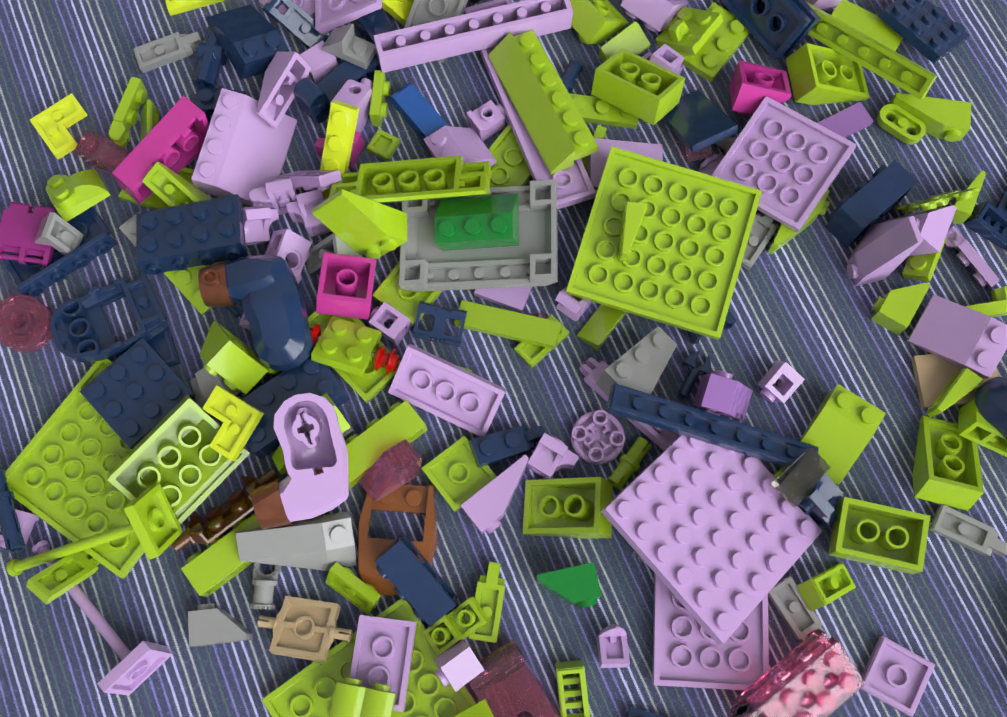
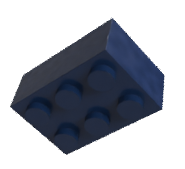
(869, 202)

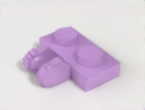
(274, 196)

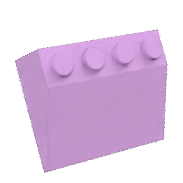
(241, 148)

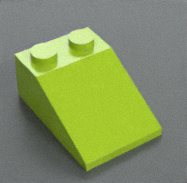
(825, 76)
(363, 223)
(842, 430)
(946, 465)
(567, 507)

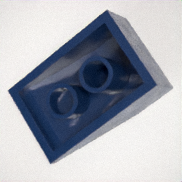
(247, 39)

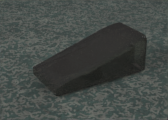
(800, 477)

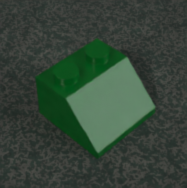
(573, 584)

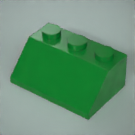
(477, 222)

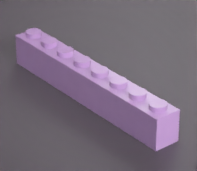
(469, 32)

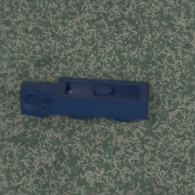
(504, 444)

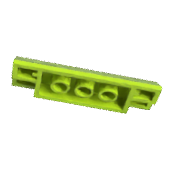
(542, 101)
(417, 179)

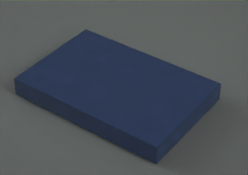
(698, 121)

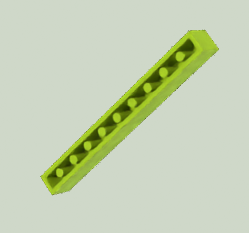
(221, 561)

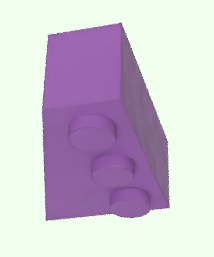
(723, 395)

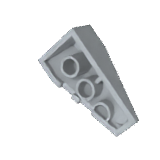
(304, 544)

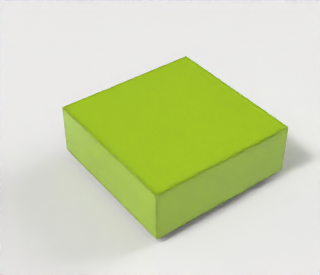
(383, 145)

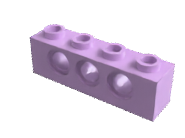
(289, 245)

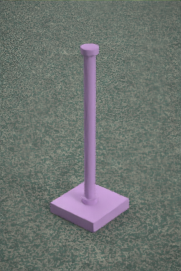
(135, 664)

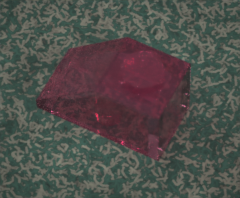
(100, 152)
(391, 470)

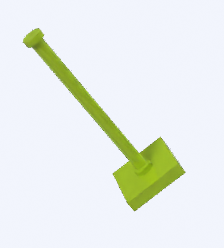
(149, 518)

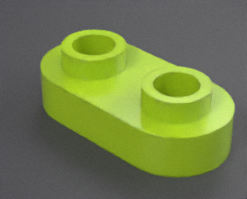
(901, 123)

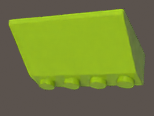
(177, 458)

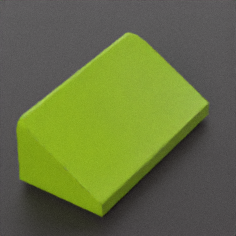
(630, 38)
(149, 118)
(600, 326)

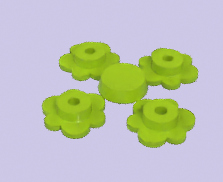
(937, 200)

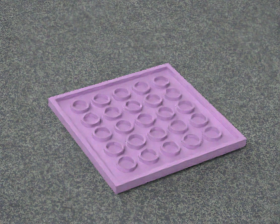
(712, 530)

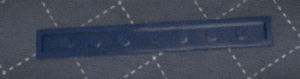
(704, 426)

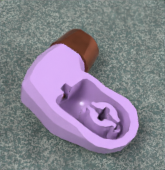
(313, 460)

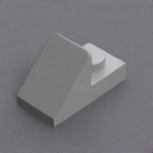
(349, 47)
(58, 234)

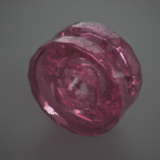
(34, 333)

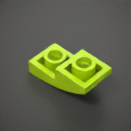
(456, 626)

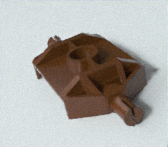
(224, 516)

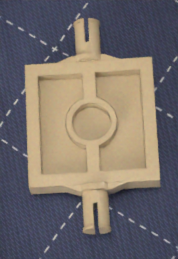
(305, 628)

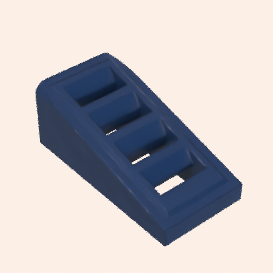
(979, 223)

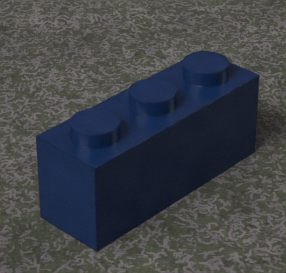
(416, 580)

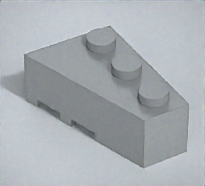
(640, 365)

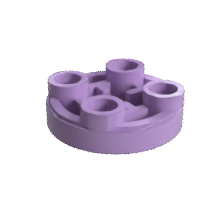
(597, 437)

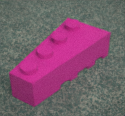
(172, 142)

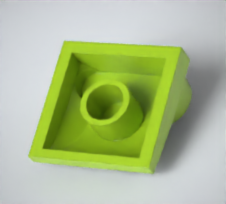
(76, 193)

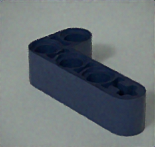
(316, 98)

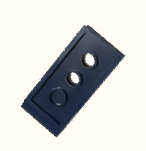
(775, 23)

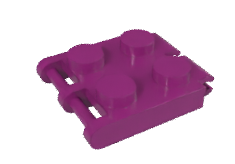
(18, 233)

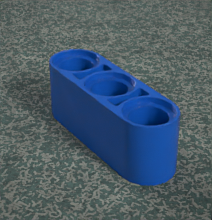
(417, 111)

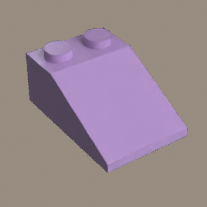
(960, 336)

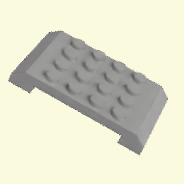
(527, 265)

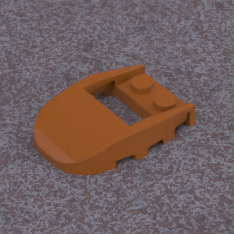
(405, 499)

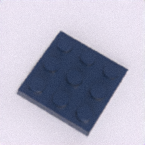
(924, 27)
(136, 392)

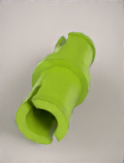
(629, 463)

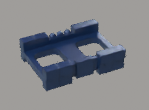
(441, 316)

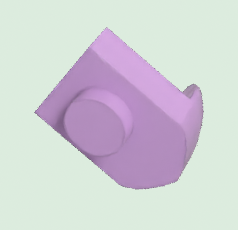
(613, 647)

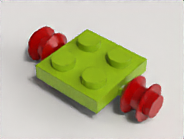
(351, 347)

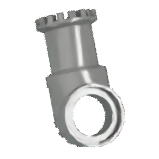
(264, 587)

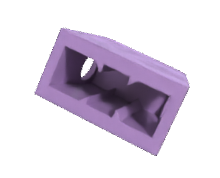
(358, 95)

